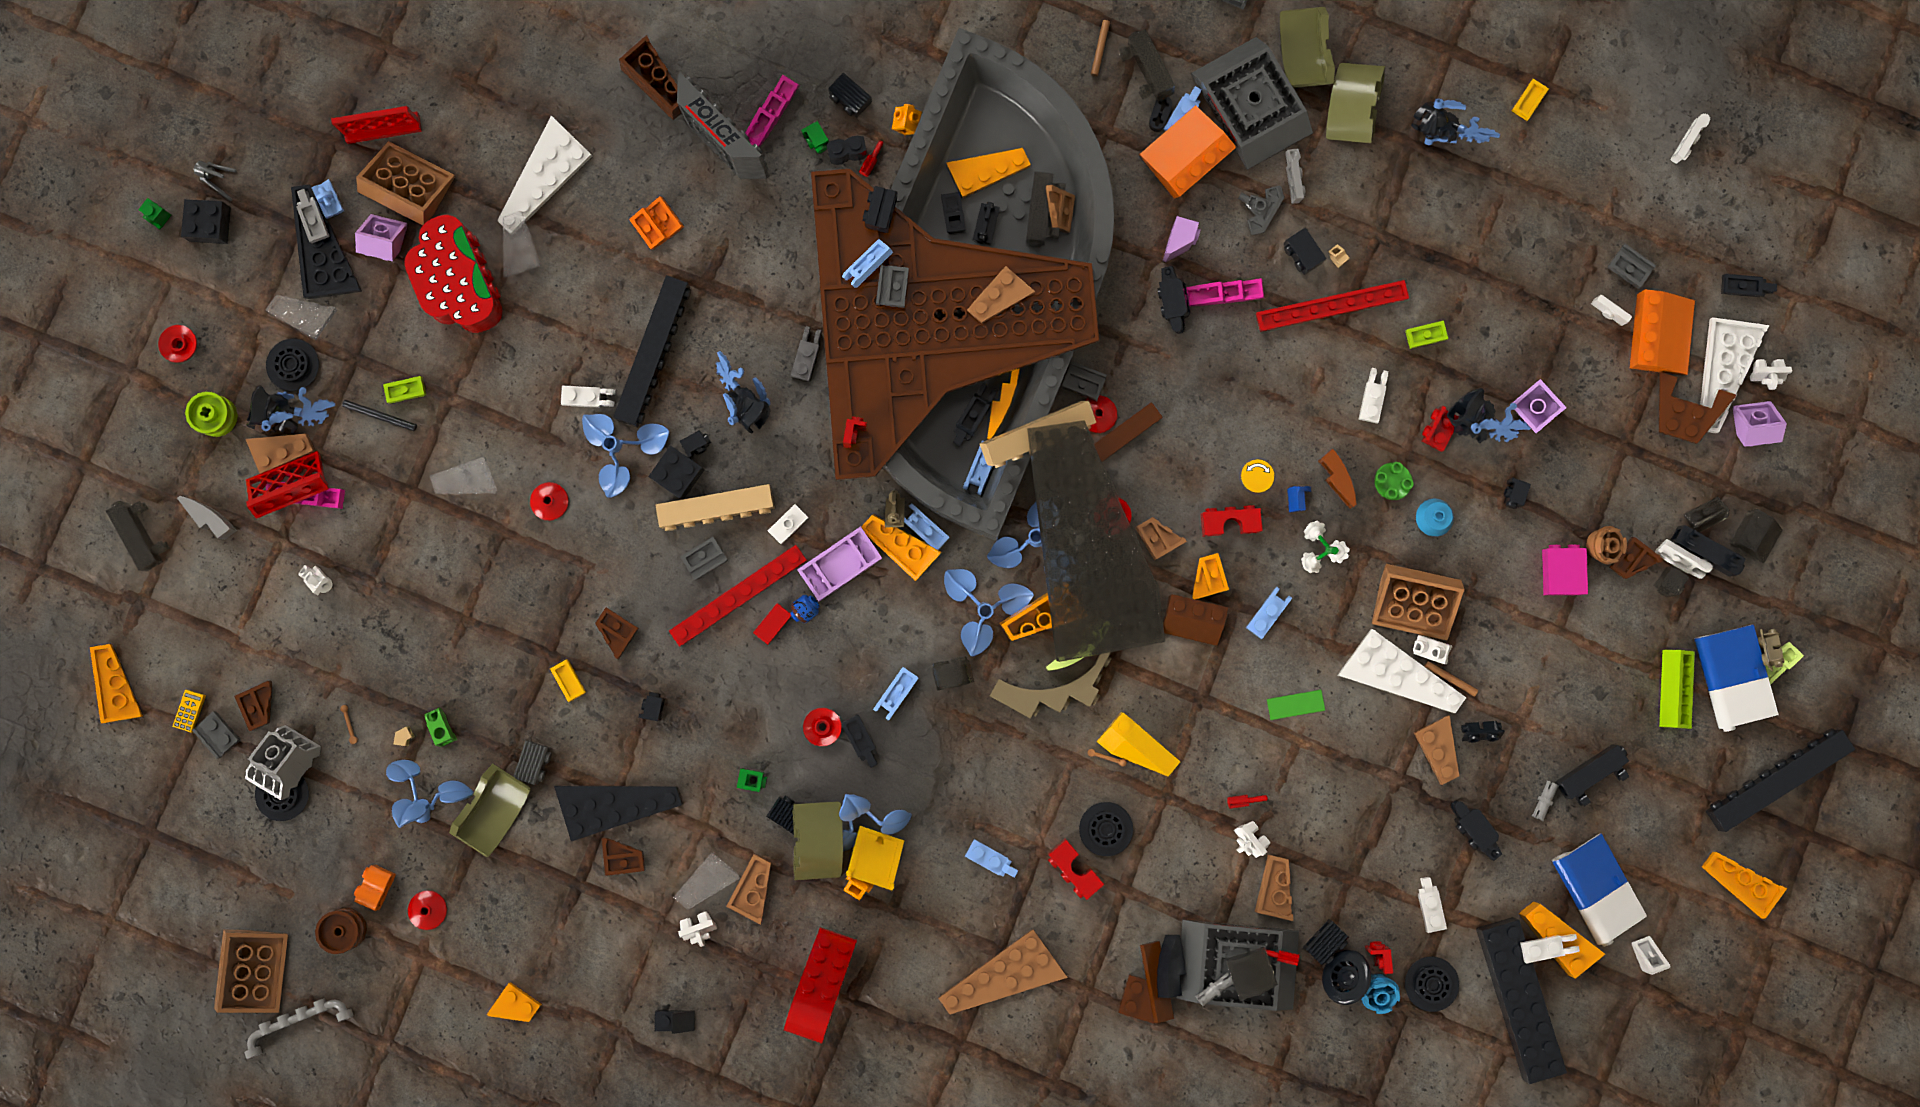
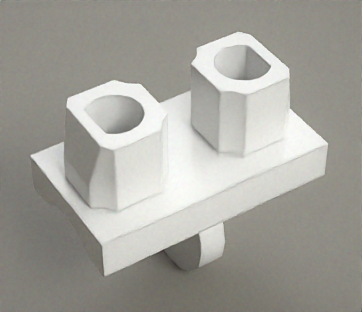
(1770, 375)
(315, 579)
(1432, 649)
(1249, 842)
(698, 932)

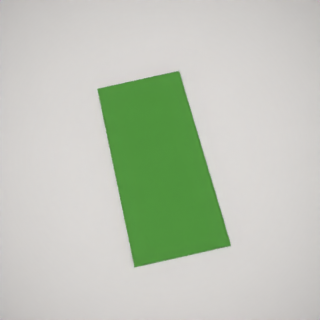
(1295, 704)

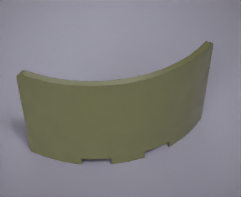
(1305, 48)
(1353, 102)
(492, 810)
(819, 842)

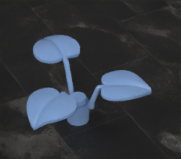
(598, 432)
(1006, 551)
(977, 636)
(855, 806)
(405, 810)

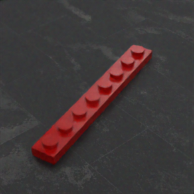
(1332, 305)
(737, 595)

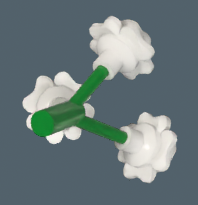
(1336, 551)

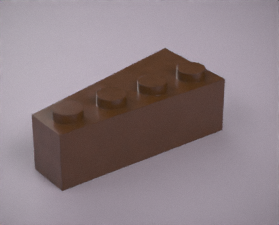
(652, 76)

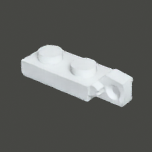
(1431, 906)

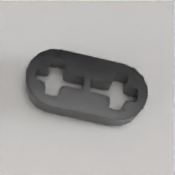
(1164, 115)

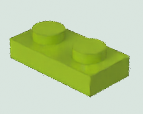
(1426, 334)
(404, 389)

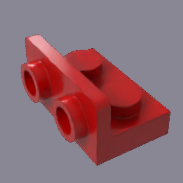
(851, 428)
(1440, 429)
(1382, 956)

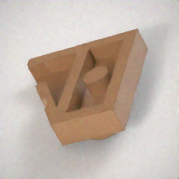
(1060, 207)
(1158, 538)

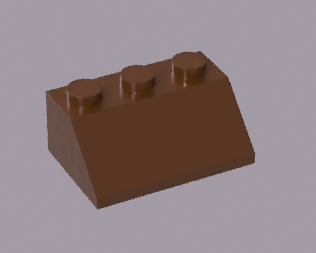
(1194, 619)

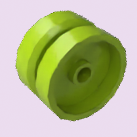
(211, 414)

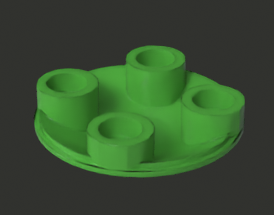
(1393, 481)

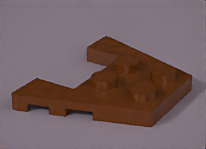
(1684, 418)

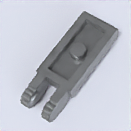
(806, 356)

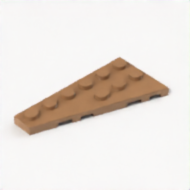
(1012, 971)

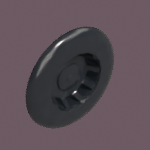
(282, 361)
(268, 803)
(1106, 829)
(1354, 979)
(1432, 984)

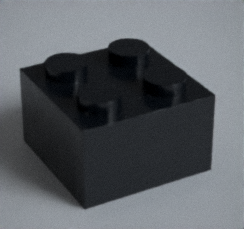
(205, 221)
(676, 472)

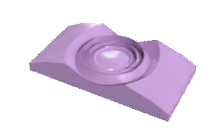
(839, 564)

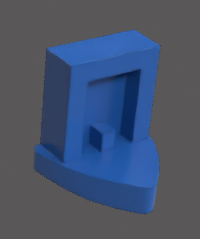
(1296, 498)

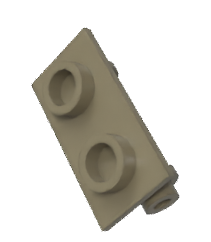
(894, 510)
(1769, 642)

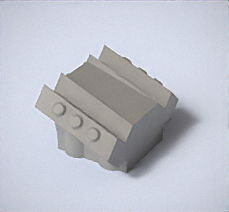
(281, 761)

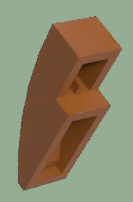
(1339, 478)

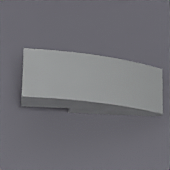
(208, 518)

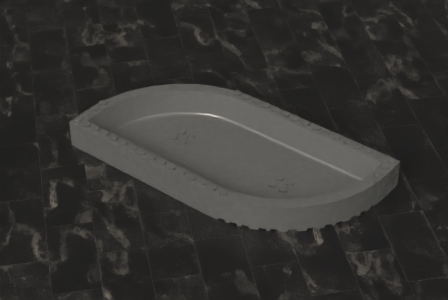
(979, 107)

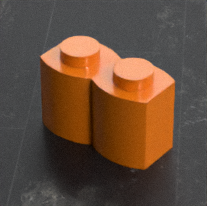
(374, 887)

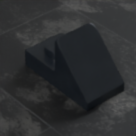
(675, 1020)

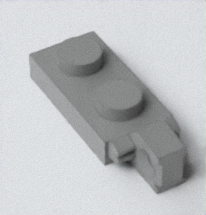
(1294, 176)
(311, 217)

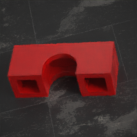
(1247, 518)
(1086, 883)

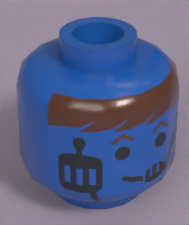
(804, 608)

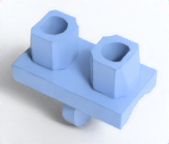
(328, 199)

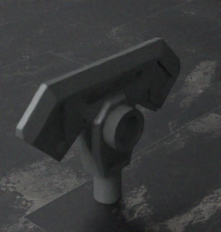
(1262, 208)

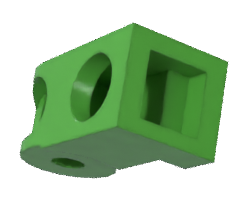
(439, 728)

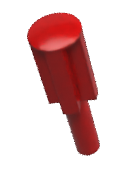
(870, 161)
(1244, 800)
(1284, 956)

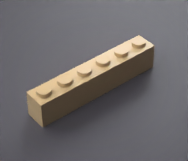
(1015, 442)
(715, 506)

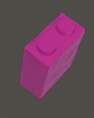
(1565, 570)

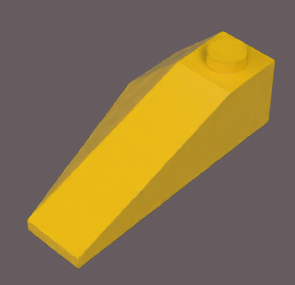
(1132, 743)

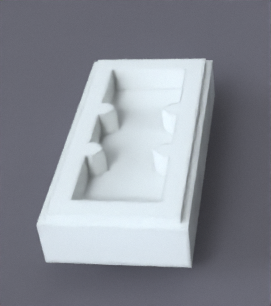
(1611, 310)
(788, 524)

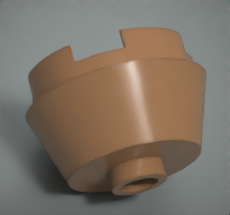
(1606, 545)

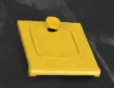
(875, 858)

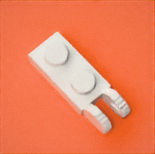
(1690, 138)
(585, 396)
(1373, 398)
(1683, 559)
(1547, 948)

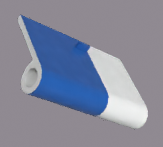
(1736, 677)
(1599, 890)

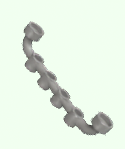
(286, 1020)

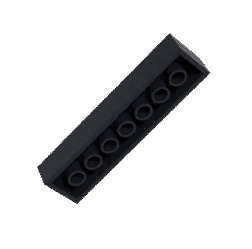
(1521, 1001)

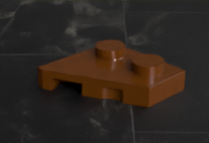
(1636, 559)
(616, 631)
(256, 705)
(621, 858)
(1136, 999)

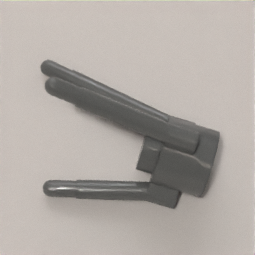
(207, 170)

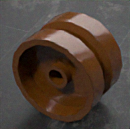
(340, 930)

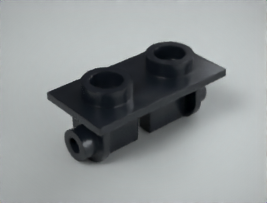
(986, 222)
(1491, 731)

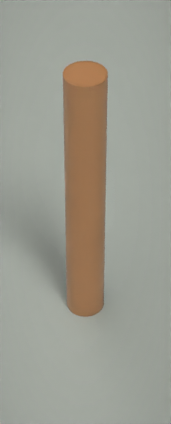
(1100, 48)
(1450, 678)

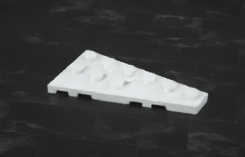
(547, 170)
(1728, 359)
(1392, 670)

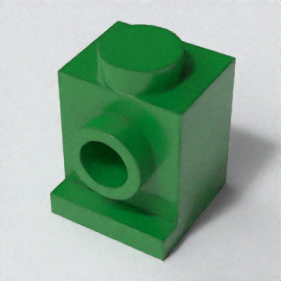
(816, 137)
(154, 213)
(744, 780)

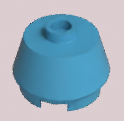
(1434, 517)
(1381, 994)

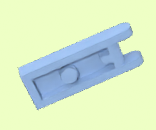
(867, 263)
(978, 473)
(926, 528)
(1267, 614)
(897, 692)

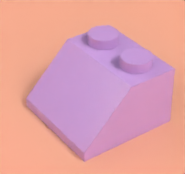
(1182, 236)
(380, 237)
(1538, 406)
(1758, 423)

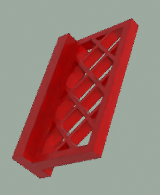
(378, 124)
(290, 491)

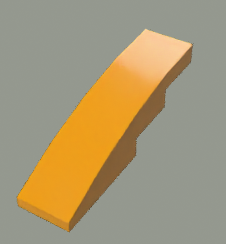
(1001, 408)

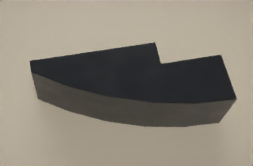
(1170, 967)

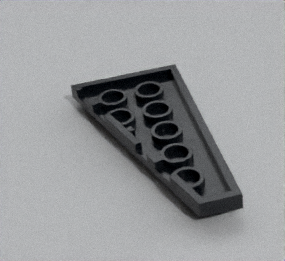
(322, 263)
(600, 808)

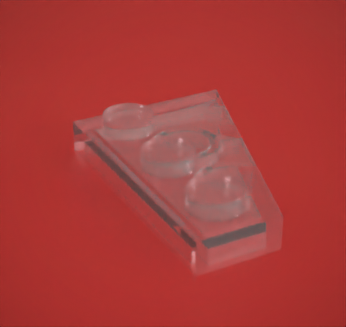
(518, 246)
(303, 316)
(464, 479)
(706, 881)

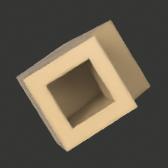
(1338, 255)
(403, 736)

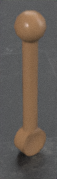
(353, 739)
(1122, 762)

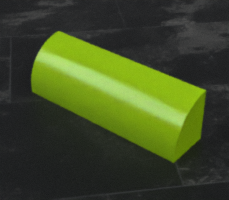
(1677, 689)

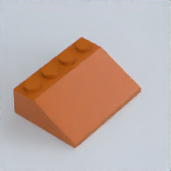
(1187, 151)
(1662, 332)

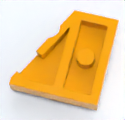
(1209, 577)
(514, 1005)

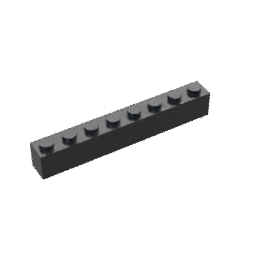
(652, 351)
(1779, 780)

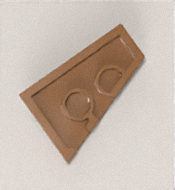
(999, 295)
(278, 450)
(1439, 749)
(752, 889)
(1274, 892)

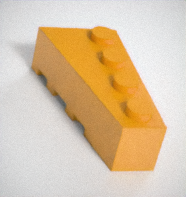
(1029, 619)
(1547, 924)

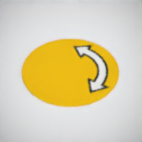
(1257, 476)

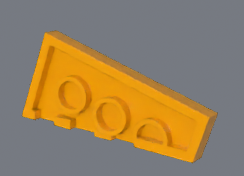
(982, 171)
(906, 550)
(113, 690)
(1753, 890)

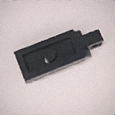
(1746, 285)
(860, 739)

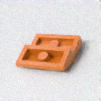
(656, 223)

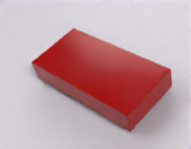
(772, 624)

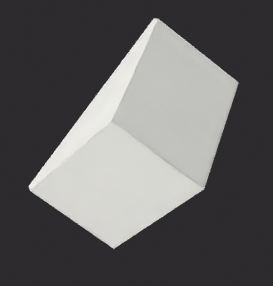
(1649, 956)

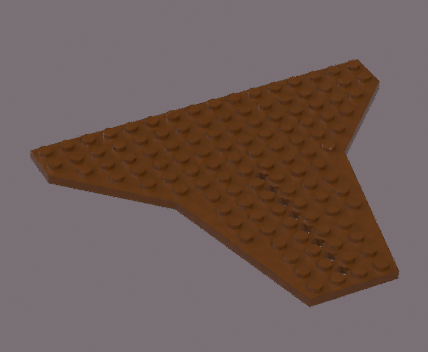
(902, 361)

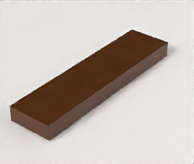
(1127, 431)
(1161, 1007)

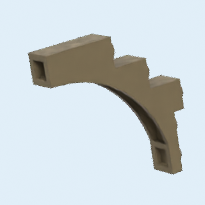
(1027, 701)

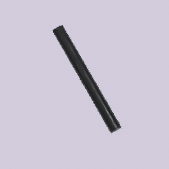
(379, 415)

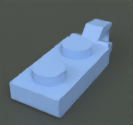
(1185, 104)
(990, 859)

